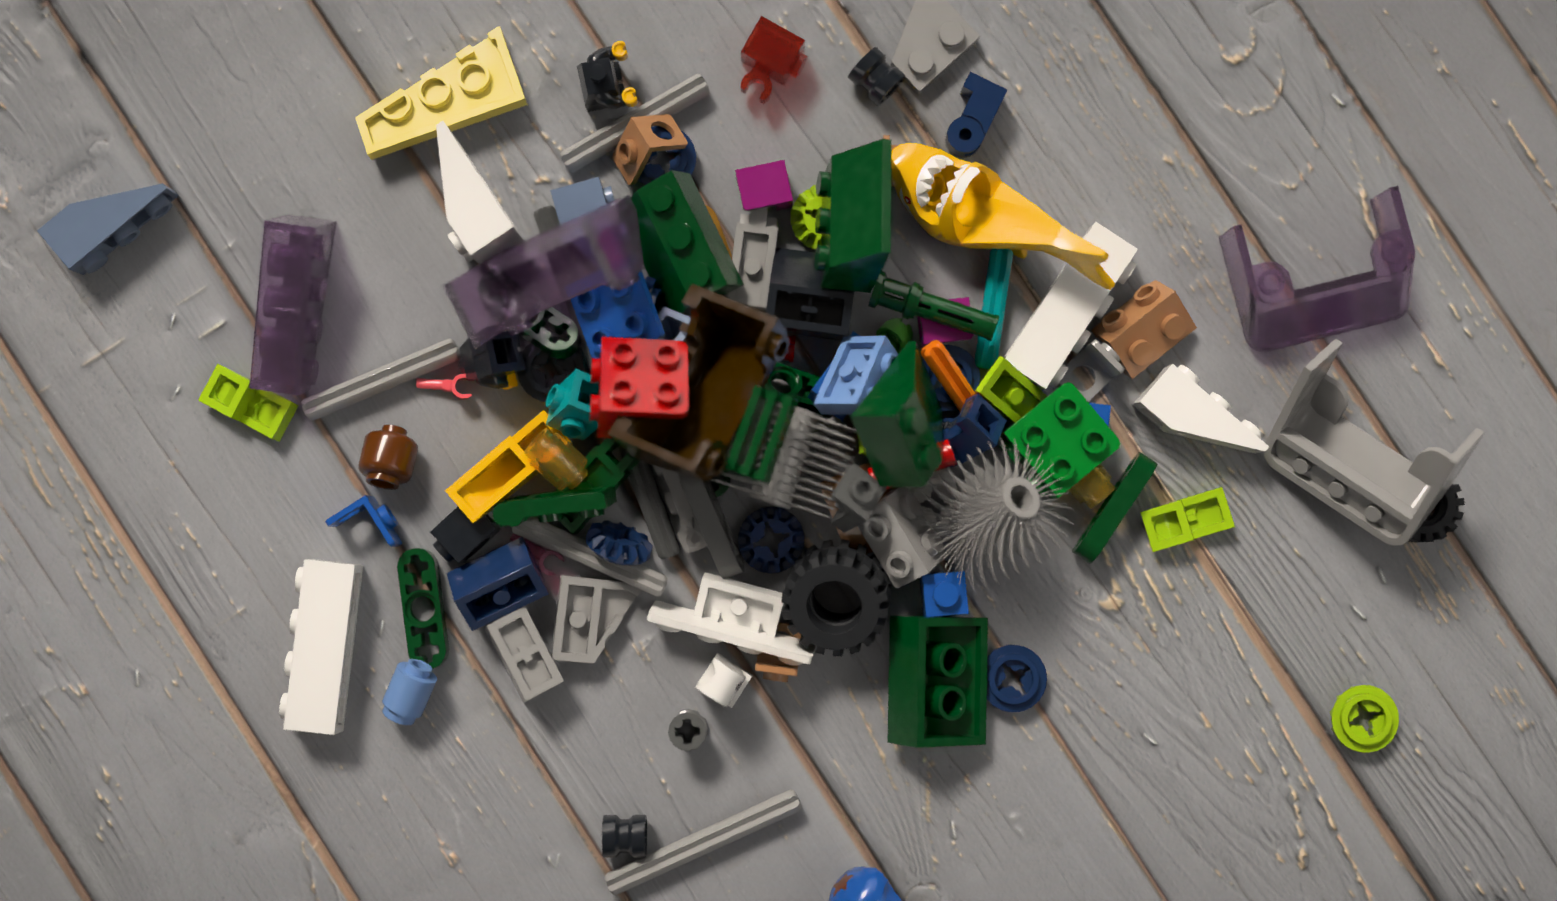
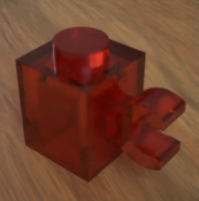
(771, 54)

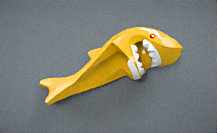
(976, 210)

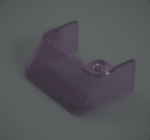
(549, 270)
(1281, 317)

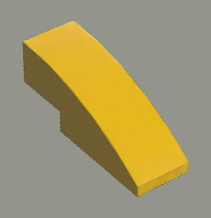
(499, 472)

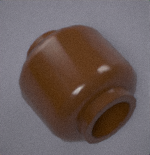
(388, 457)

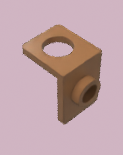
(640, 141)
(772, 667)

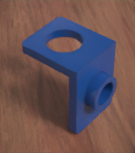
(381, 515)

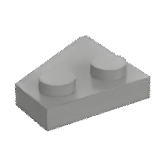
(932, 42)
(588, 616)

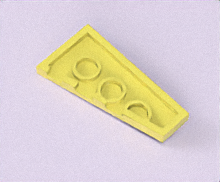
(461, 93)

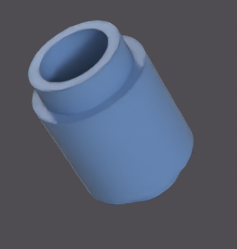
(408, 691)

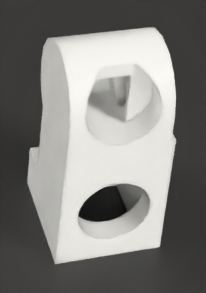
(723, 681)

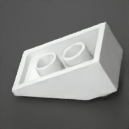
(470, 205)

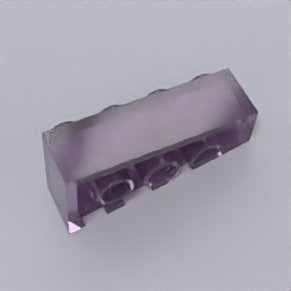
(290, 303)

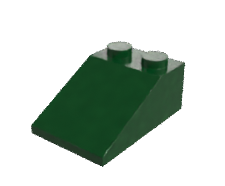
(902, 423)

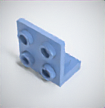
(854, 373)

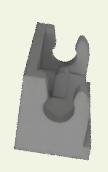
(523, 654)

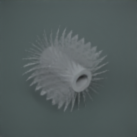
(792, 459)
(990, 517)

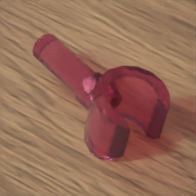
(540, 554)

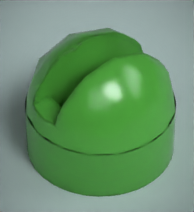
(896, 332)

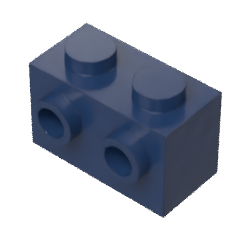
(497, 583)

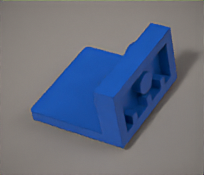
(617, 314)

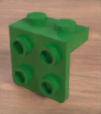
(1066, 434)

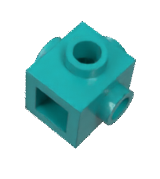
(571, 406)

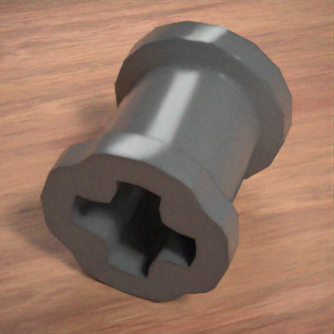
(678, 739)

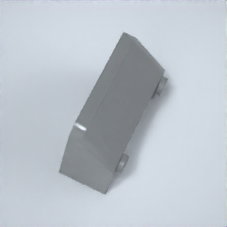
(1351, 467)

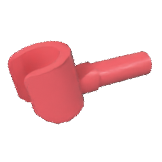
(445, 385)

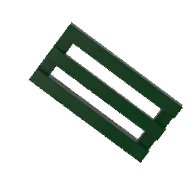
(747, 428)

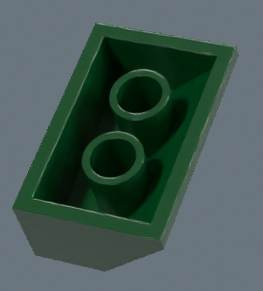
(854, 217)
(681, 240)
(937, 681)

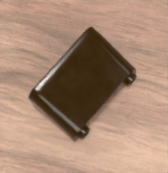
(727, 356)

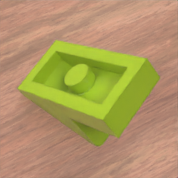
(1009, 391)

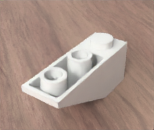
(1186, 410)

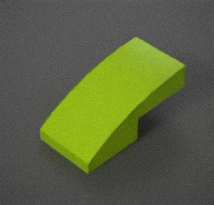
(256, 408)
(1187, 519)

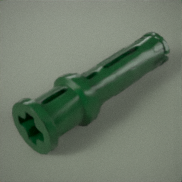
(982, 325)

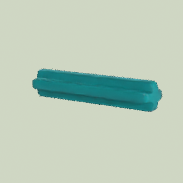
(994, 303)

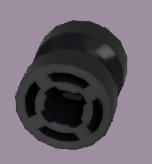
(876, 76)
(624, 836)

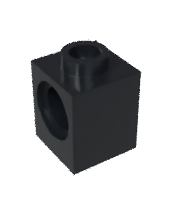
(461, 538)

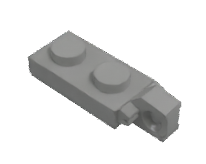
(754, 256)
(689, 532)

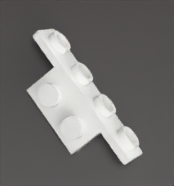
(735, 615)

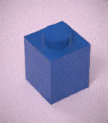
(943, 595)

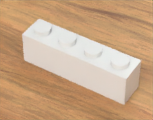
(1066, 311)
(322, 646)

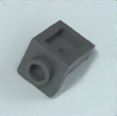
(855, 498)

